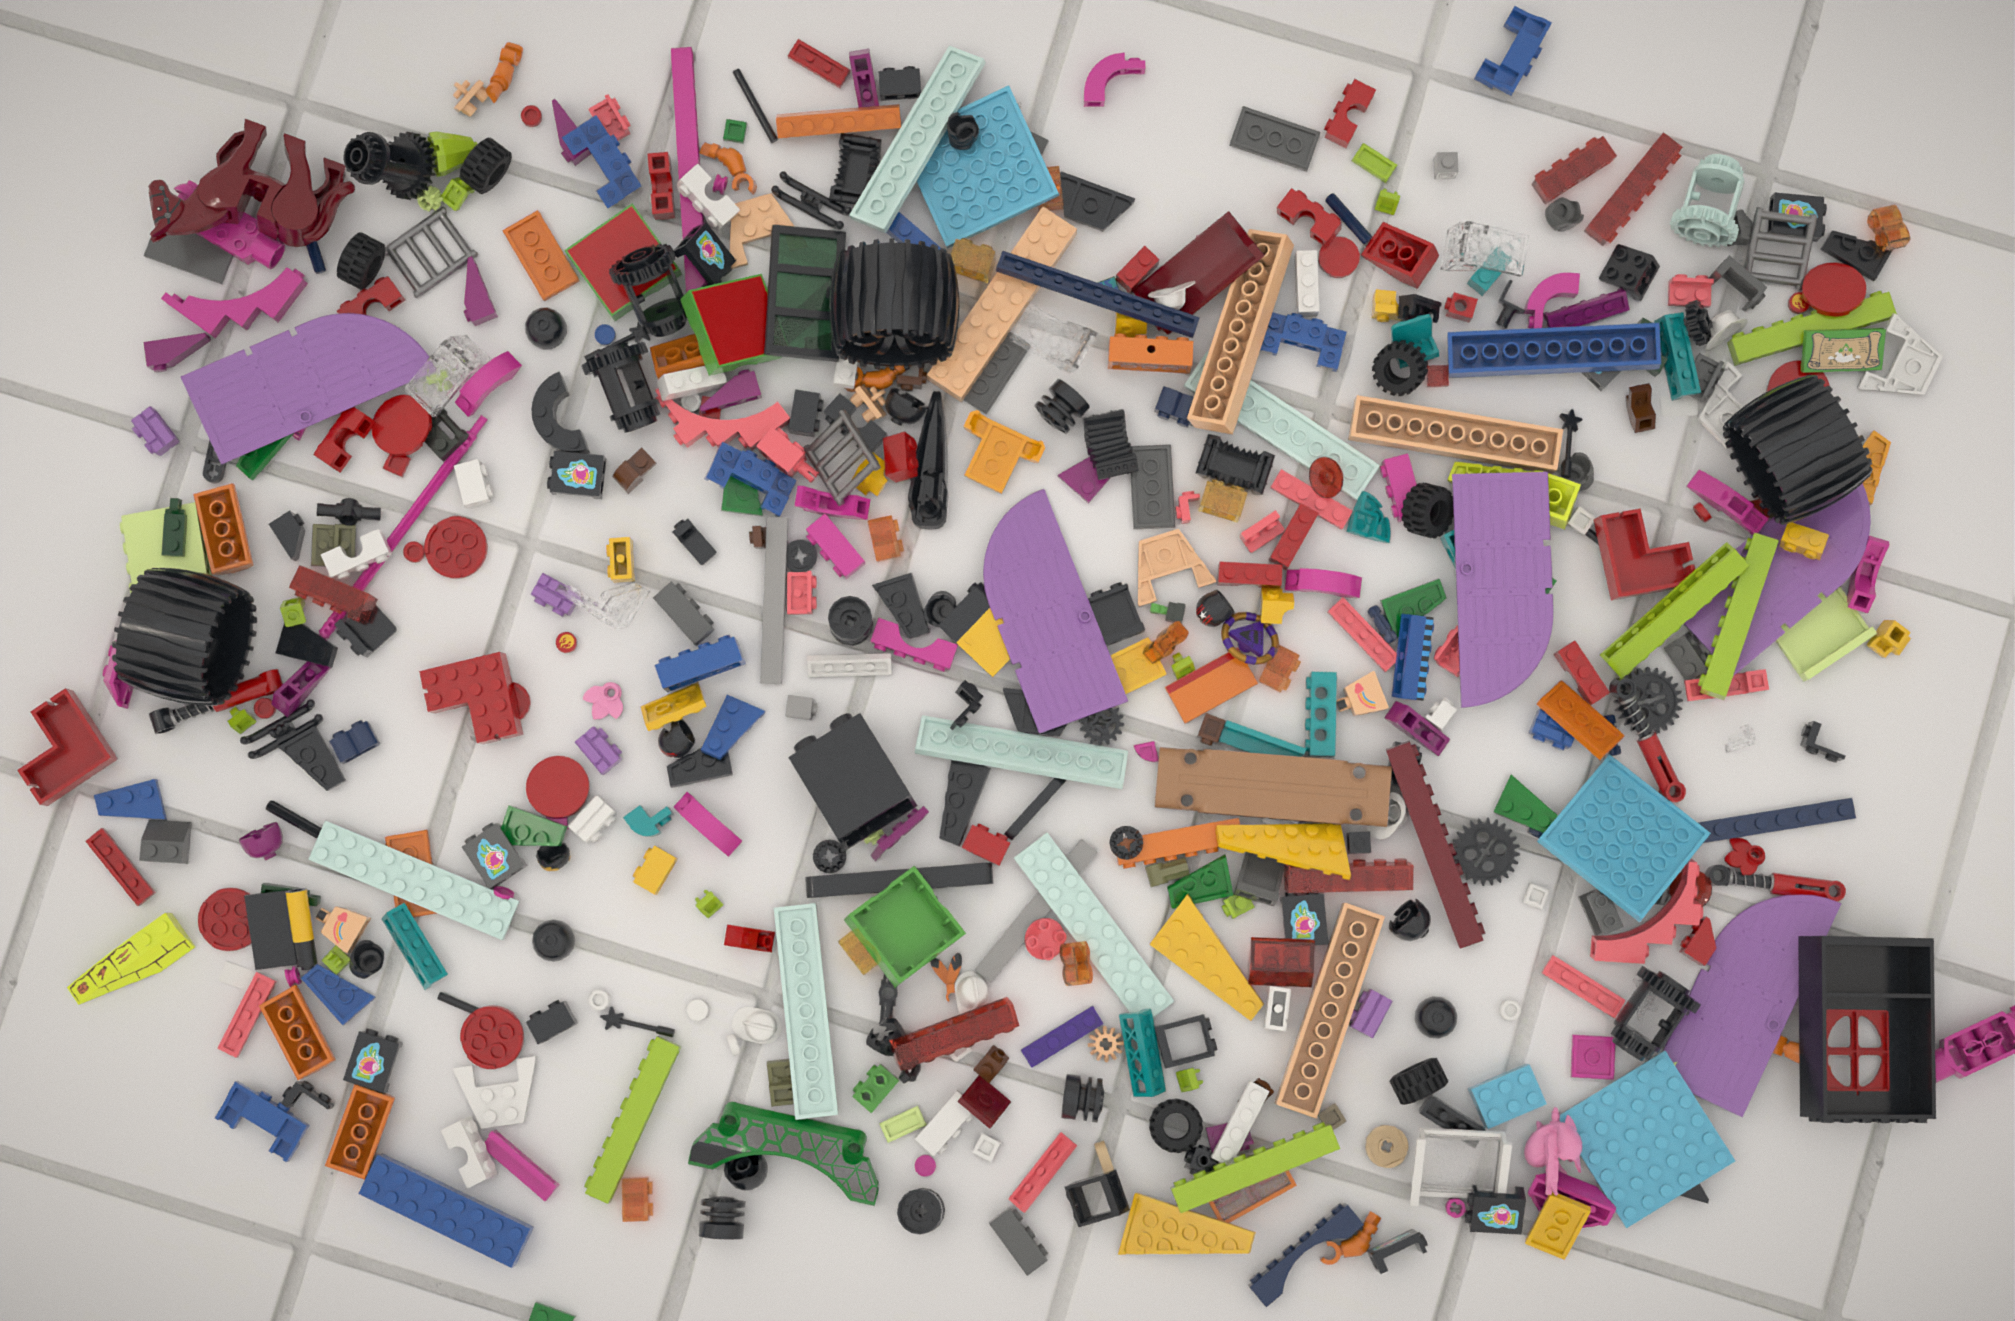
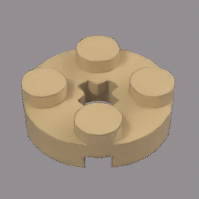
(1397, 1150)

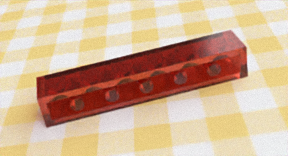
(1633, 188)
(1364, 877)
(954, 1034)

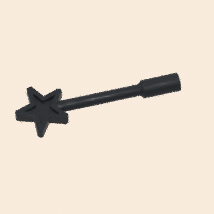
(637, 332)
(1570, 423)
(616, 1019)

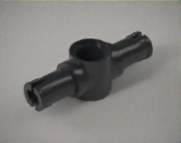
(348, 511)
(886, 1004)

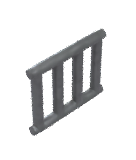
(1801, 261)
(435, 277)
(862, 450)

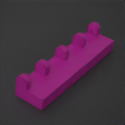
(1588, 311)

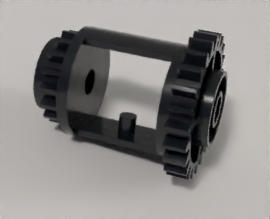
(400, 164)
(641, 267)
(628, 359)
(1668, 990)

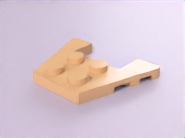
(754, 223)
(1164, 556)

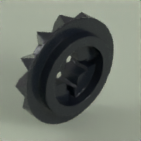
(806, 548)
(1121, 851)
(837, 862)

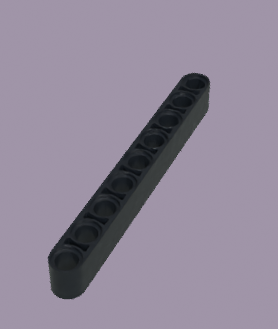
(879, 880)

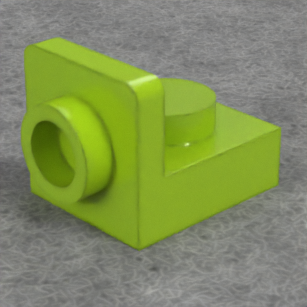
(456, 193)
(293, 611)
(1236, 906)

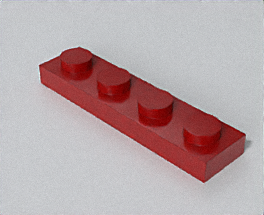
(120, 866)

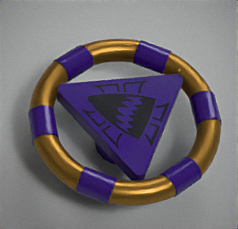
(1249, 638)

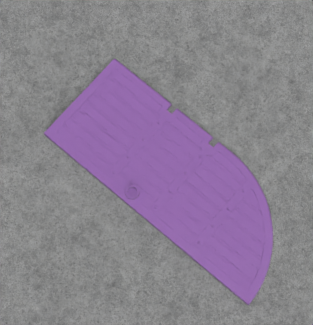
(300, 380)
(1793, 579)
(1501, 580)
(1047, 618)
(1746, 998)

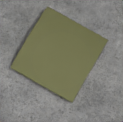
(329, 537)
(780, 1082)

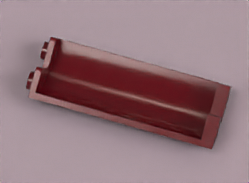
(1210, 260)

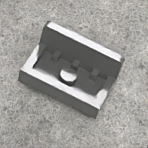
(1707, 373)
(1687, 656)

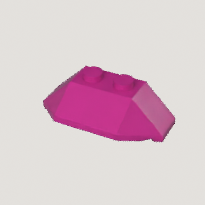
(118, 689)
(1578, 1190)

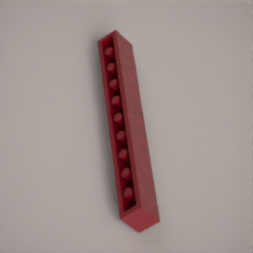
(1434, 844)

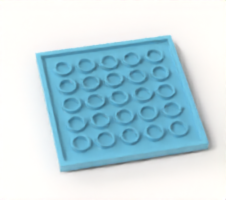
(990, 180)
(1624, 838)
(1647, 1139)

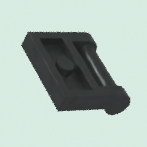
(439, 441)

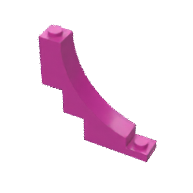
(215, 314)

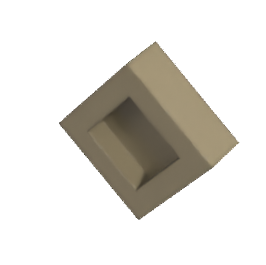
(1332, 1116)

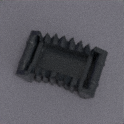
(857, 165)
(1109, 445)
(1234, 466)

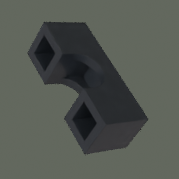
(871, 432)

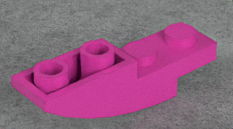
(1728, 501)

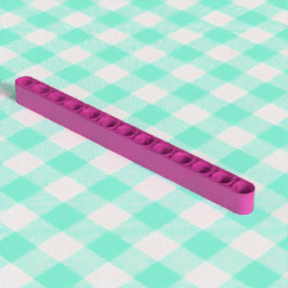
(687, 145)

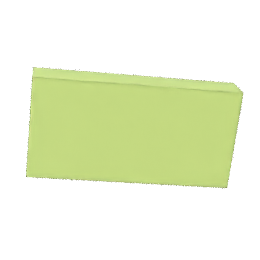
(902, 1124)

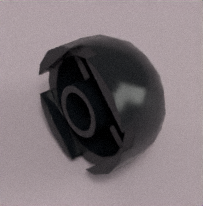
(545, 328)
(904, 407)
(1411, 921)
(553, 940)
(1436, 1017)
(746, 1172)

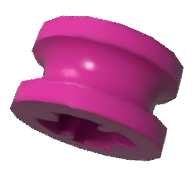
(720, 184)
(293, 976)
(1457, 1201)

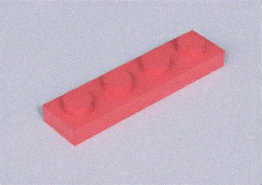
(1303, 493)
(1363, 634)
(1583, 986)
(246, 1014)
(1042, 1172)

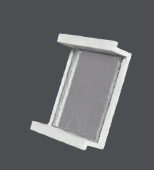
(1455, 1159)

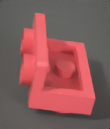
(610, 117)
(800, 593)
(1448, 654)

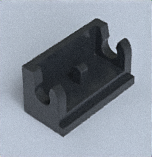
(1415, 305)

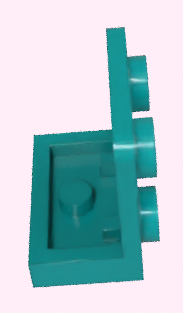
(1419, 332)

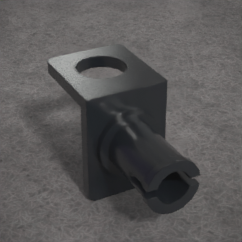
(1508, 308)

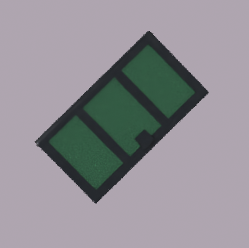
(800, 292)

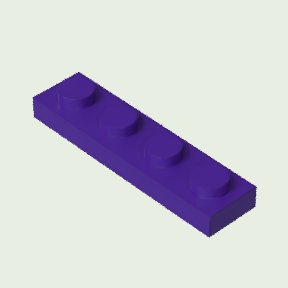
(1062, 1036)

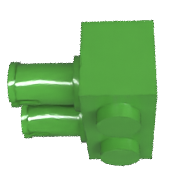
(875, 1088)

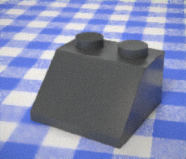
(166, 842)

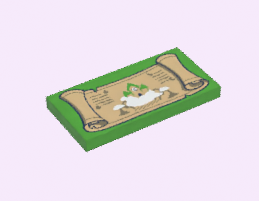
(1843, 350)

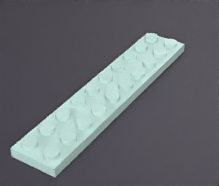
(917, 139)
(1297, 434)
(1022, 752)
(413, 880)
(1090, 922)
(805, 1011)

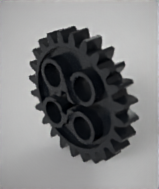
(1643, 685)
(1502, 862)

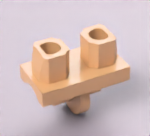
(476, 90)
(863, 395)

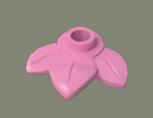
(602, 702)

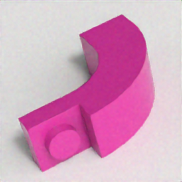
(1106, 70)
(1554, 286)
(485, 381)
(823, 503)
(1863, 579)
(1323, 581)
(707, 824)

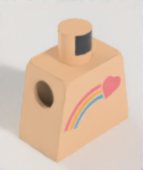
(1363, 696)
(343, 927)

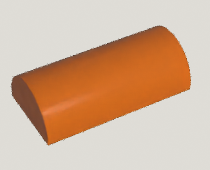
(676, 355)
(223, 530)
(297, 1032)
(360, 1131)

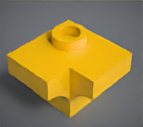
(1384, 306)
(1129, 325)
(875, 480)
(1274, 604)
(1889, 638)

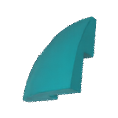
(1369, 520)

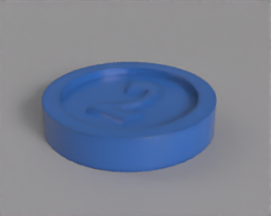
(605, 334)

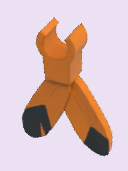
(948, 976)

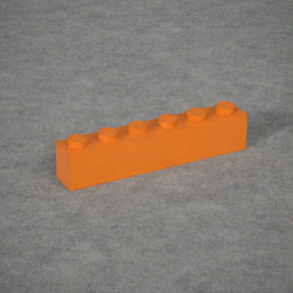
(838, 121)
(1176, 842)

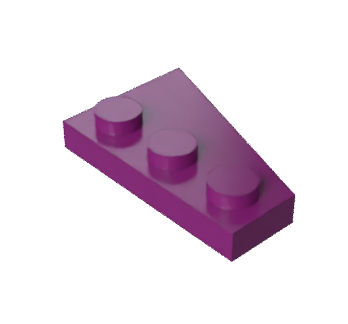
(1083, 479)
(899, 829)

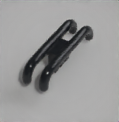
(810, 202)
(282, 730)

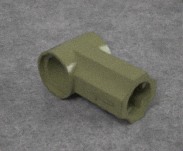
(1162, 873)

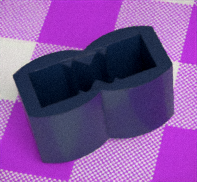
(1174, 405)
(354, 742)

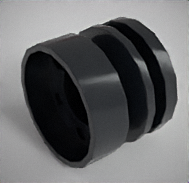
(1060, 408)
(856, 610)
(1082, 1098)
(722, 1218)
(914, 1221)

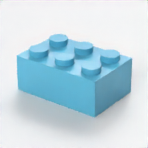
(1507, 1096)

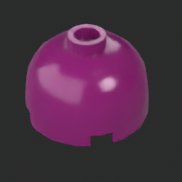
(263, 841)

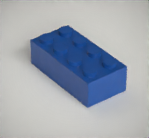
(700, 663)

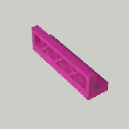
(520, 1165)

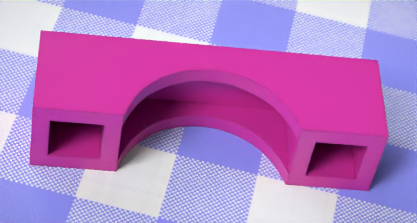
(887, 636)

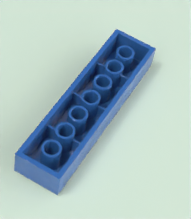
(446, 1210)

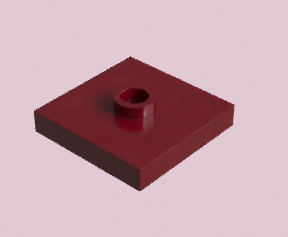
(984, 1101)

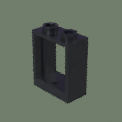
(1164, 1048)
(1113, 1192)

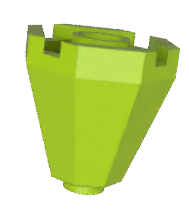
(449, 151)

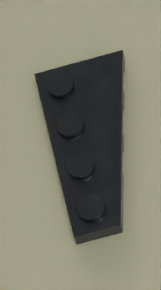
(961, 798)

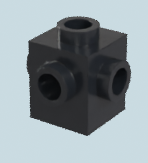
(1199, 1159)

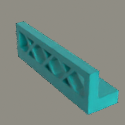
(1677, 348)
(1257, 742)
(414, 946)
(1146, 1054)

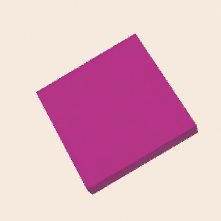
(1592, 1057)

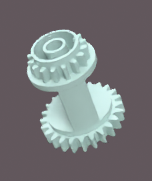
(1704, 223)

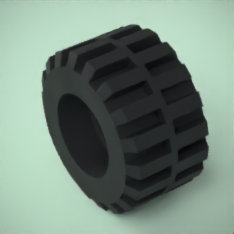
(485, 165)
(360, 260)
(1388, 379)
(1427, 510)
(1418, 1081)
(1157, 1131)

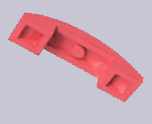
(1741, 684)

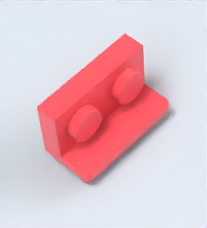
(1685, 290)
(1262, 532)

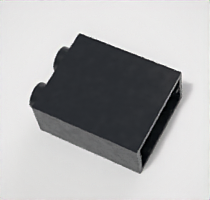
(851, 780)

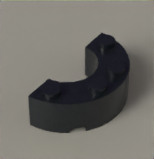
(544, 417)

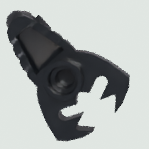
(884, 1046)

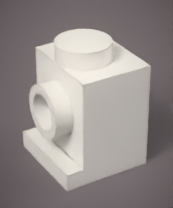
(1441, 713)

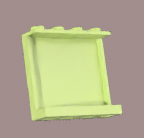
(144, 543)
(1824, 635)

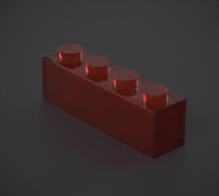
(1574, 169)
(332, 593)

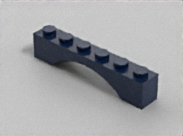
(1271, 1282)

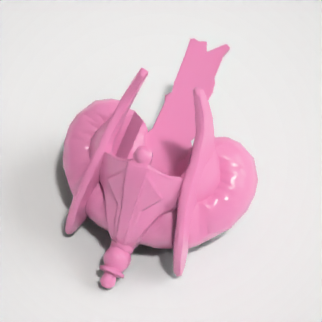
(1554, 1142)

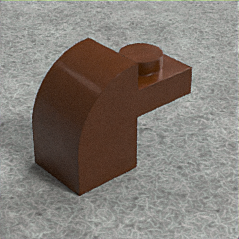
(1640, 408)
(630, 472)

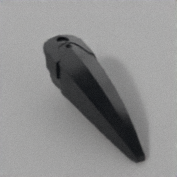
(929, 489)

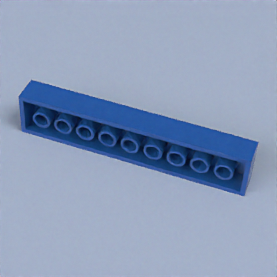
(1554, 350)

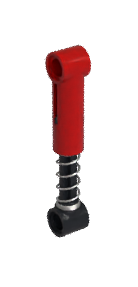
(262, 685)
(1648, 742)
(1777, 883)

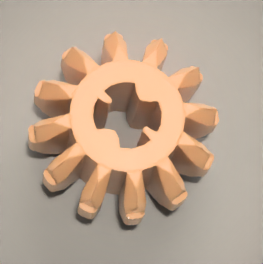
(1110, 1038)

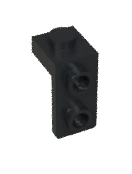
(694, 541)
(972, 697)
(1809, 735)
(293, 1093)

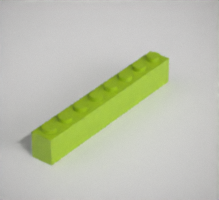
(1790, 334)
(1674, 610)
(1738, 617)
(633, 1119)
(1255, 1167)

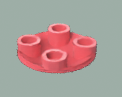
(1044, 938)

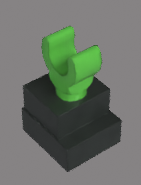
(1173, 612)

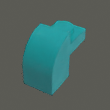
(645, 825)

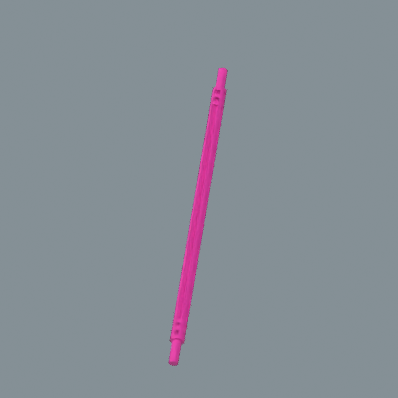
(409, 518)

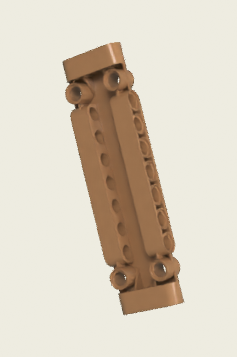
(1273, 786)

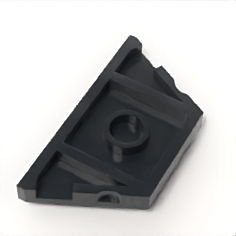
(1092, 203)
(1022, 715)

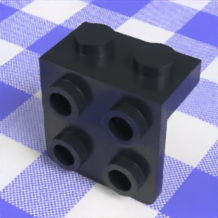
(367, 635)

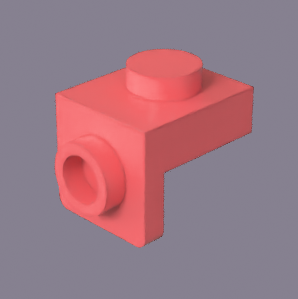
(1182, 510)

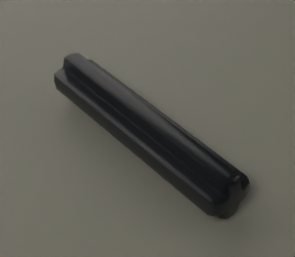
(293, 818)

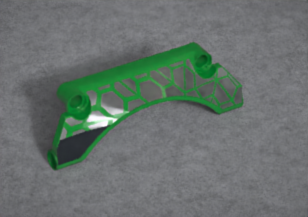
(759, 1131)

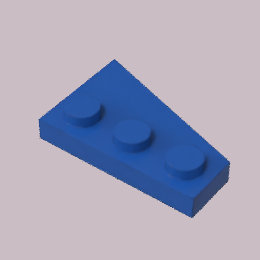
(730, 725)
(132, 801)
(337, 994)

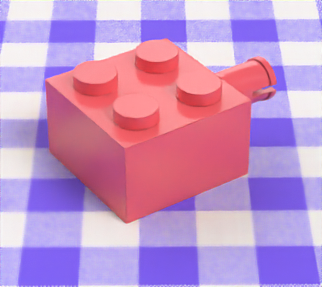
(786, 455)

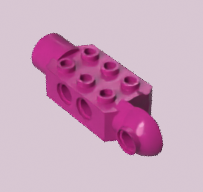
(240, 239)
(1976, 1046)

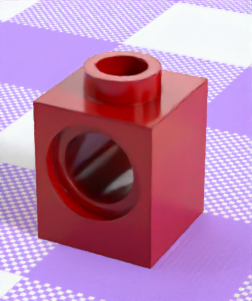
(1468, 302)

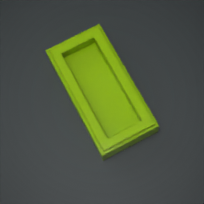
(1374, 163)

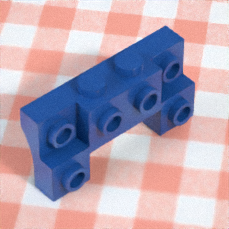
(1530, 33)
(608, 157)
(1305, 334)
(753, 472)
(266, 1114)

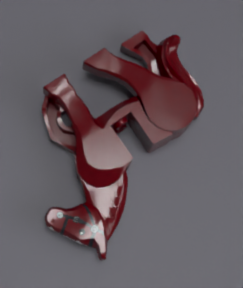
(287, 210)

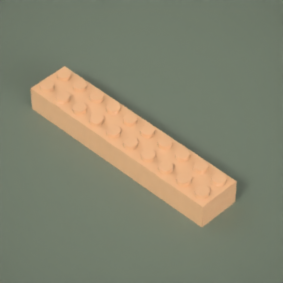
(1000, 307)
(1240, 336)
(1455, 434)
(1329, 1010)

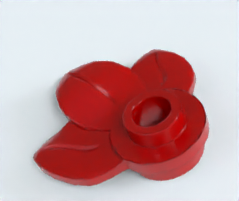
(1742, 857)

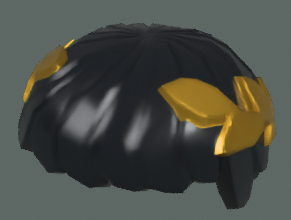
(553, 857)

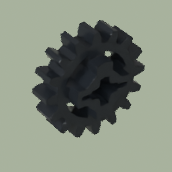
(1698, 323)
(1088, 727)

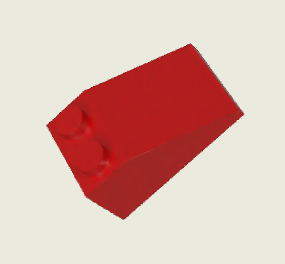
(1401, 254)

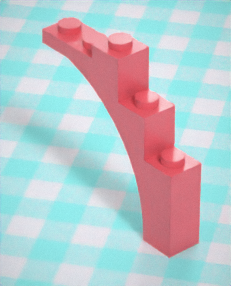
(751, 429)
(1660, 929)

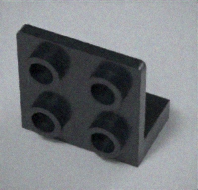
(1630, 270)

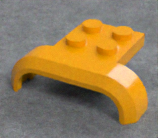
(998, 451)

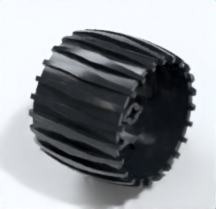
(894, 304)
(1797, 449)
(184, 636)

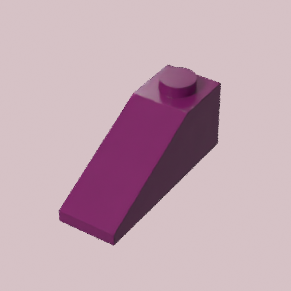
(863, 78)
(565, 125)
(477, 299)
(171, 351)
(736, 391)
(298, 687)
(1417, 727)

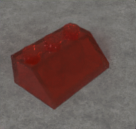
(1281, 962)

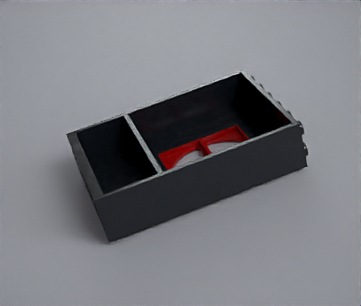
(1894, 989)

